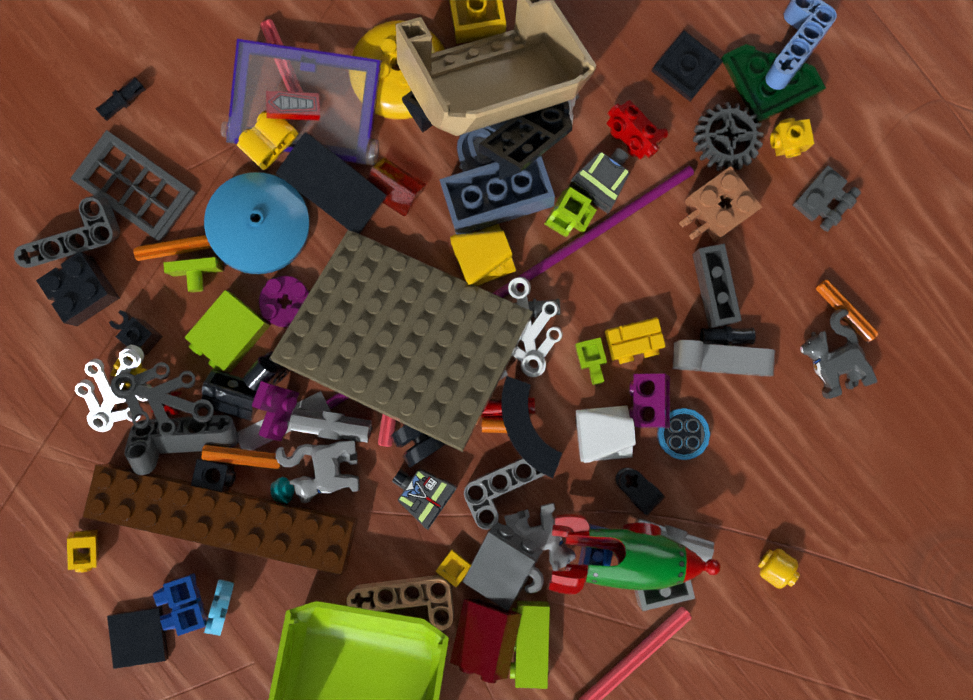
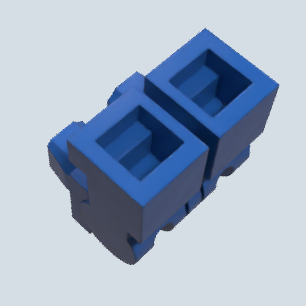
(186, 605)

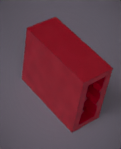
(485, 640)

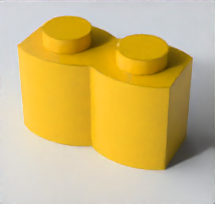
(266, 140)

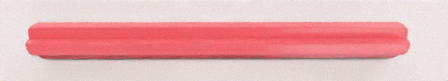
(638, 655)

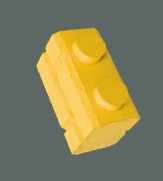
(635, 339)

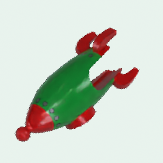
(642, 553)

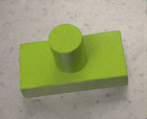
(193, 270)

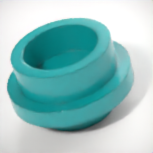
(282, 490)

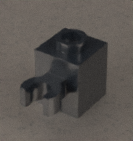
(136, 332)

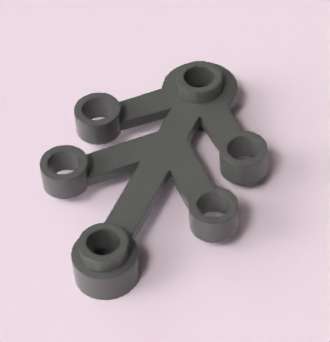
(157, 396)

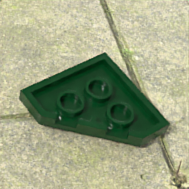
(748, 72)

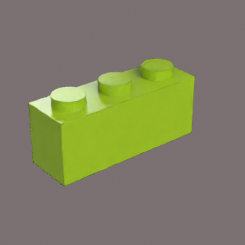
(531, 645)

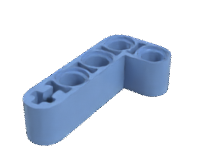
(813, 22)

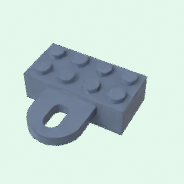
(482, 200)

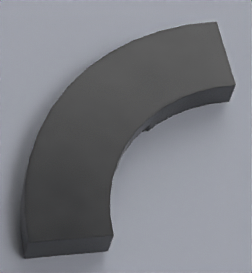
(521, 430)

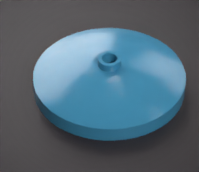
(259, 245)

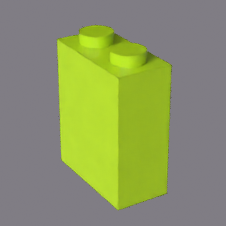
(226, 332)

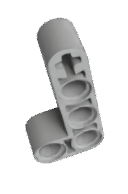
(702, 357)
(491, 492)

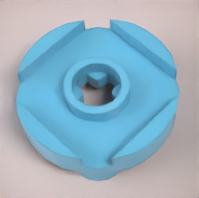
(219, 607)

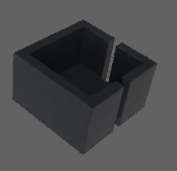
(78, 289)

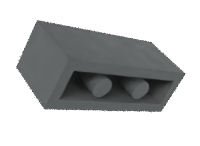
(716, 286)

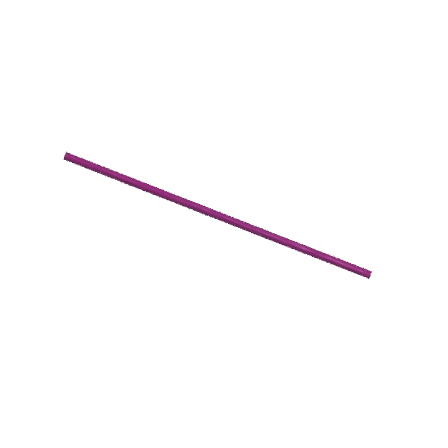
(579, 242)

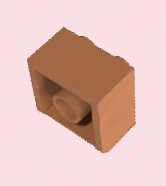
(719, 221)

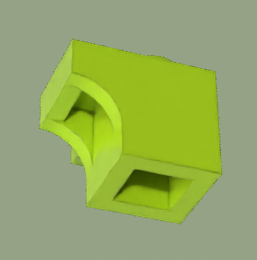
(570, 212)

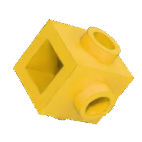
(792, 137)

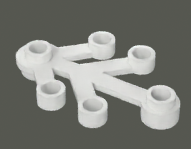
(532, 331)
(105, 411)

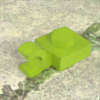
(591, 356)

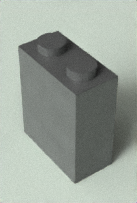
(502, 565)

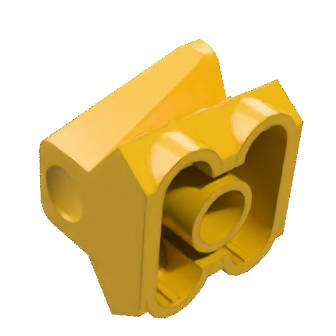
(483, 255)

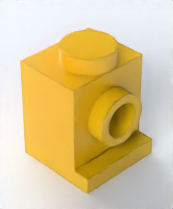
(78, 560)

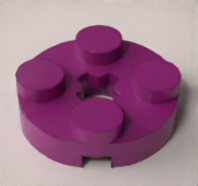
(274, 291)

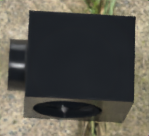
(203, 478)

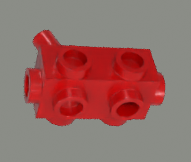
(635, 130)

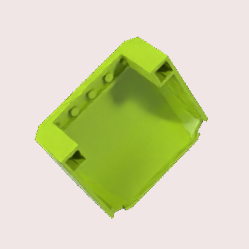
(357, 655)

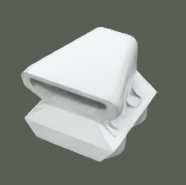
(605, 433)

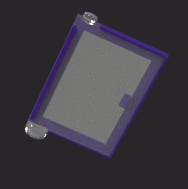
(345, 90)

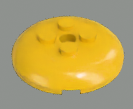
(381, 45)

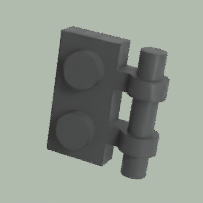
(821, 192)

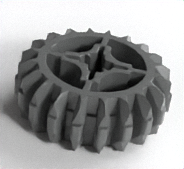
(729, 117)

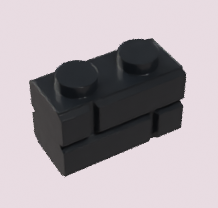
(229, 394)

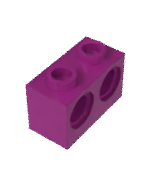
(658, 400)

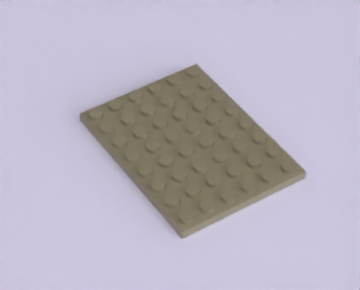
(403, 339)

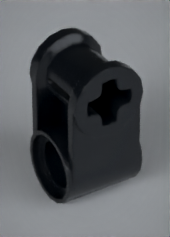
(265, 370)
(641, 492)

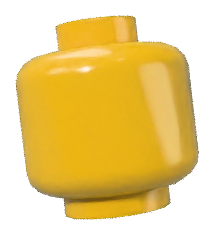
(779, 568)

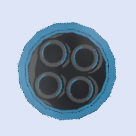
(686, 436)

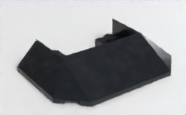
(515, 141)

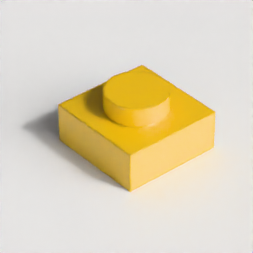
(453, 568)

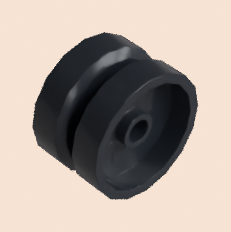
(423, 443)

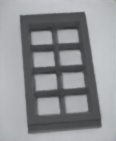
(96, 158)

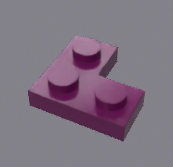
(279, 404)

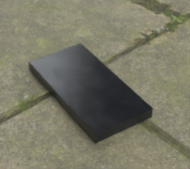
(331, 183)

